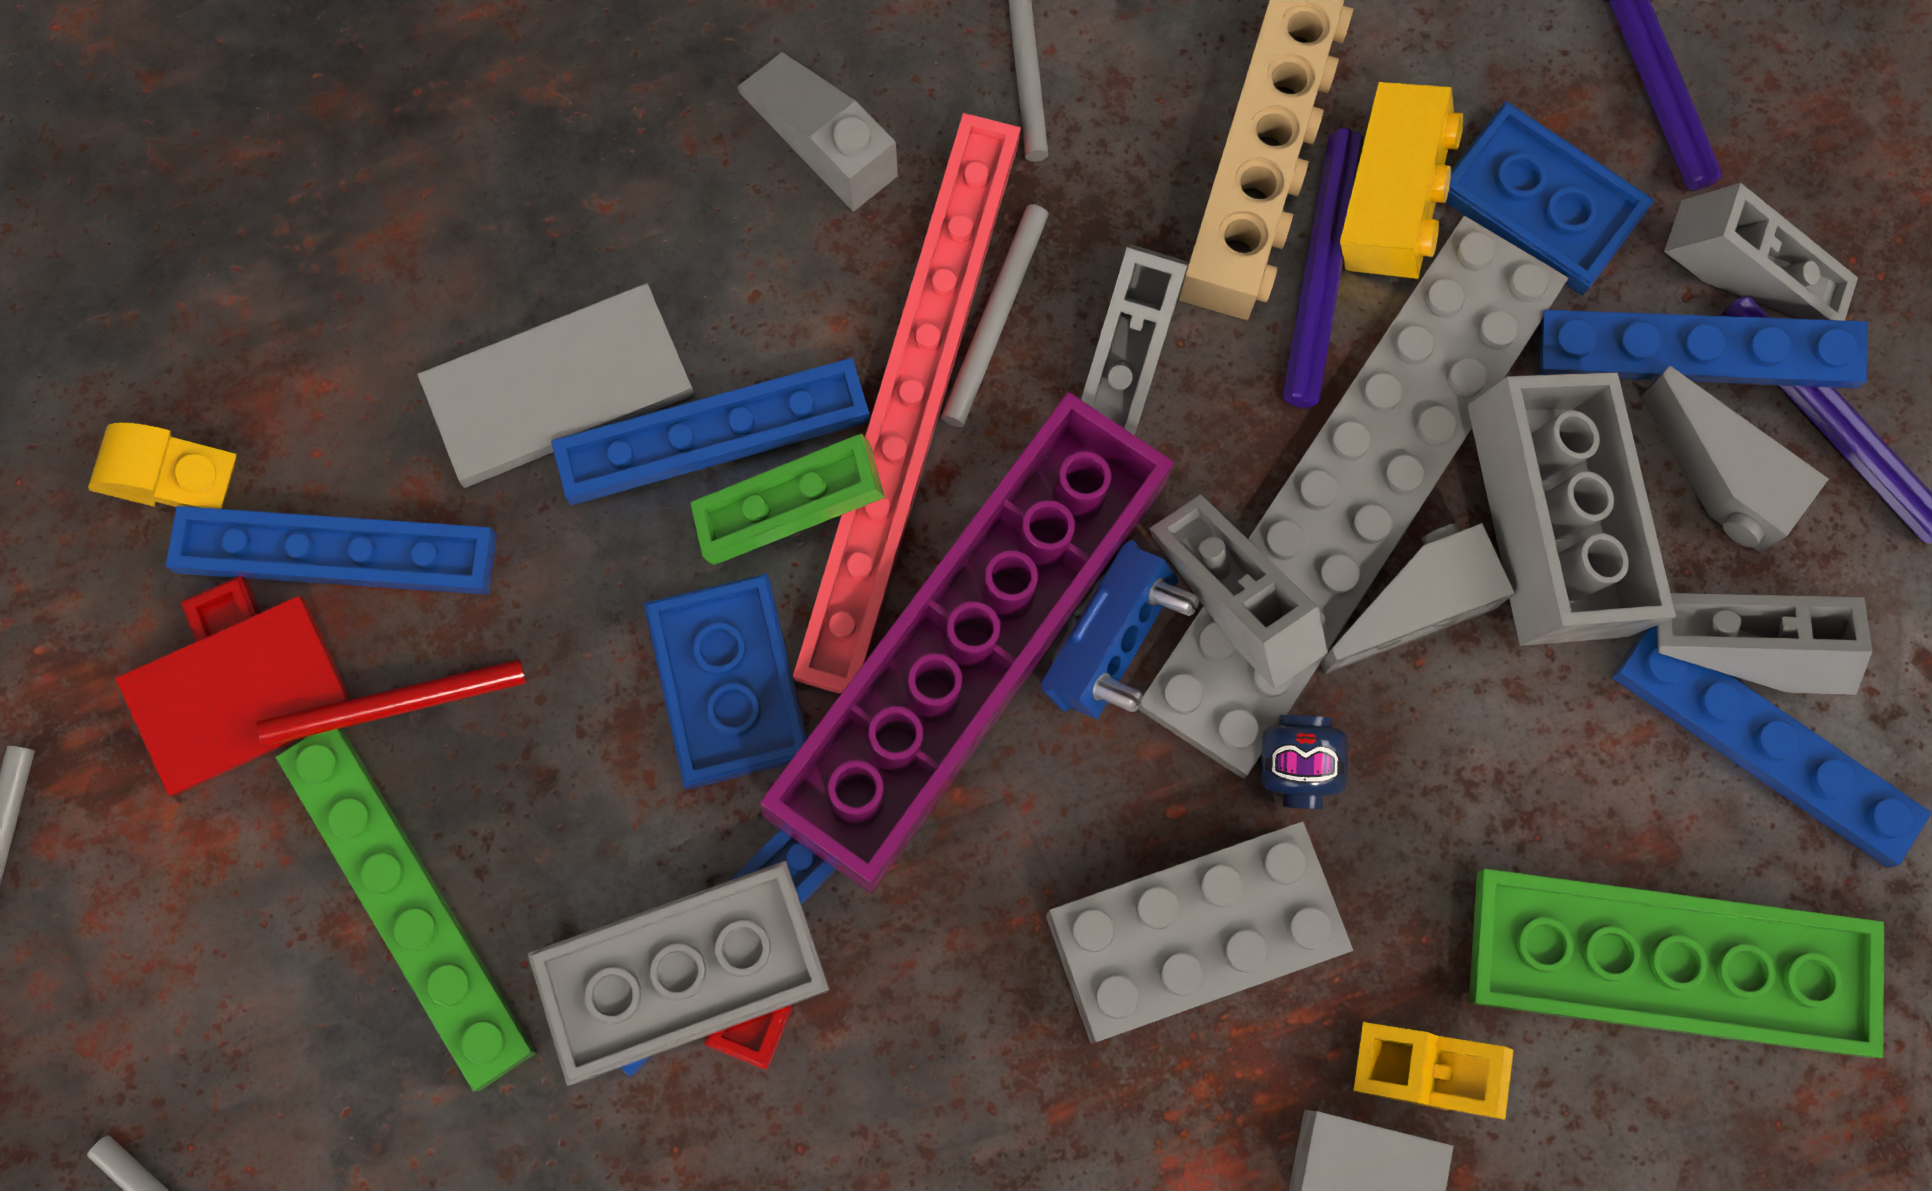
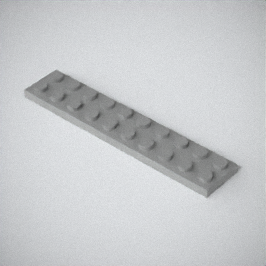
(1364, 479)

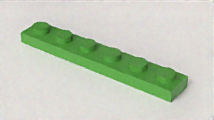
(407, 908)

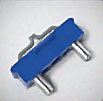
(1110, 632)

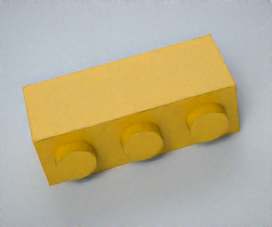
(1401, 180)

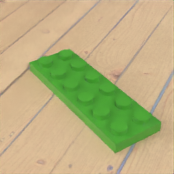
(1678, 963)

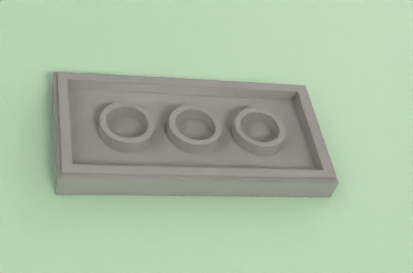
(554, 382)
(677, 973)

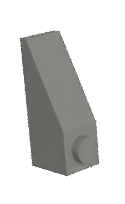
(824, 128)
(1755, 252)
(1133, 335)
(1732, 465)
(1441, 586)
(1243, 591)
(1773, 639)

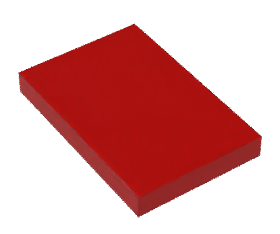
(206, 698)

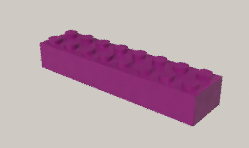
(966, 643)

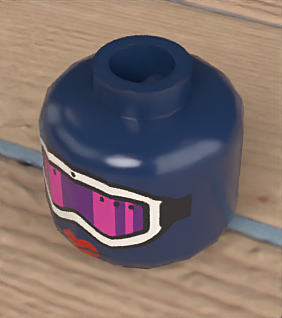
(1304, 760)

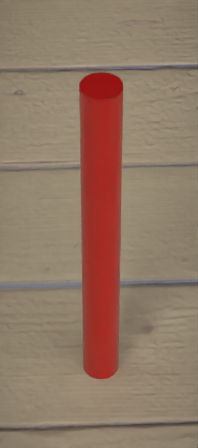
(390, 703)

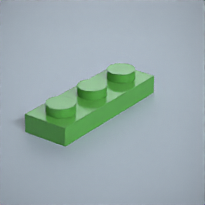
(787, 499)

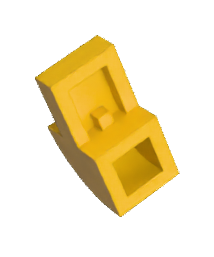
(153, 467)
(1434, 1070)

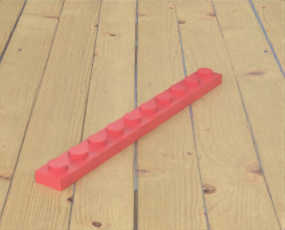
(909, 403)

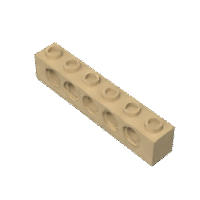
(1216, 273)

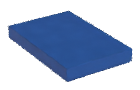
(1545, 196)
(726, 680)

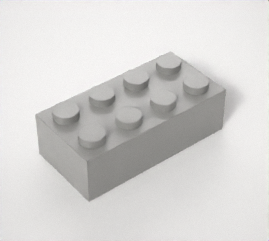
(1570, 508)
(1197, 932)

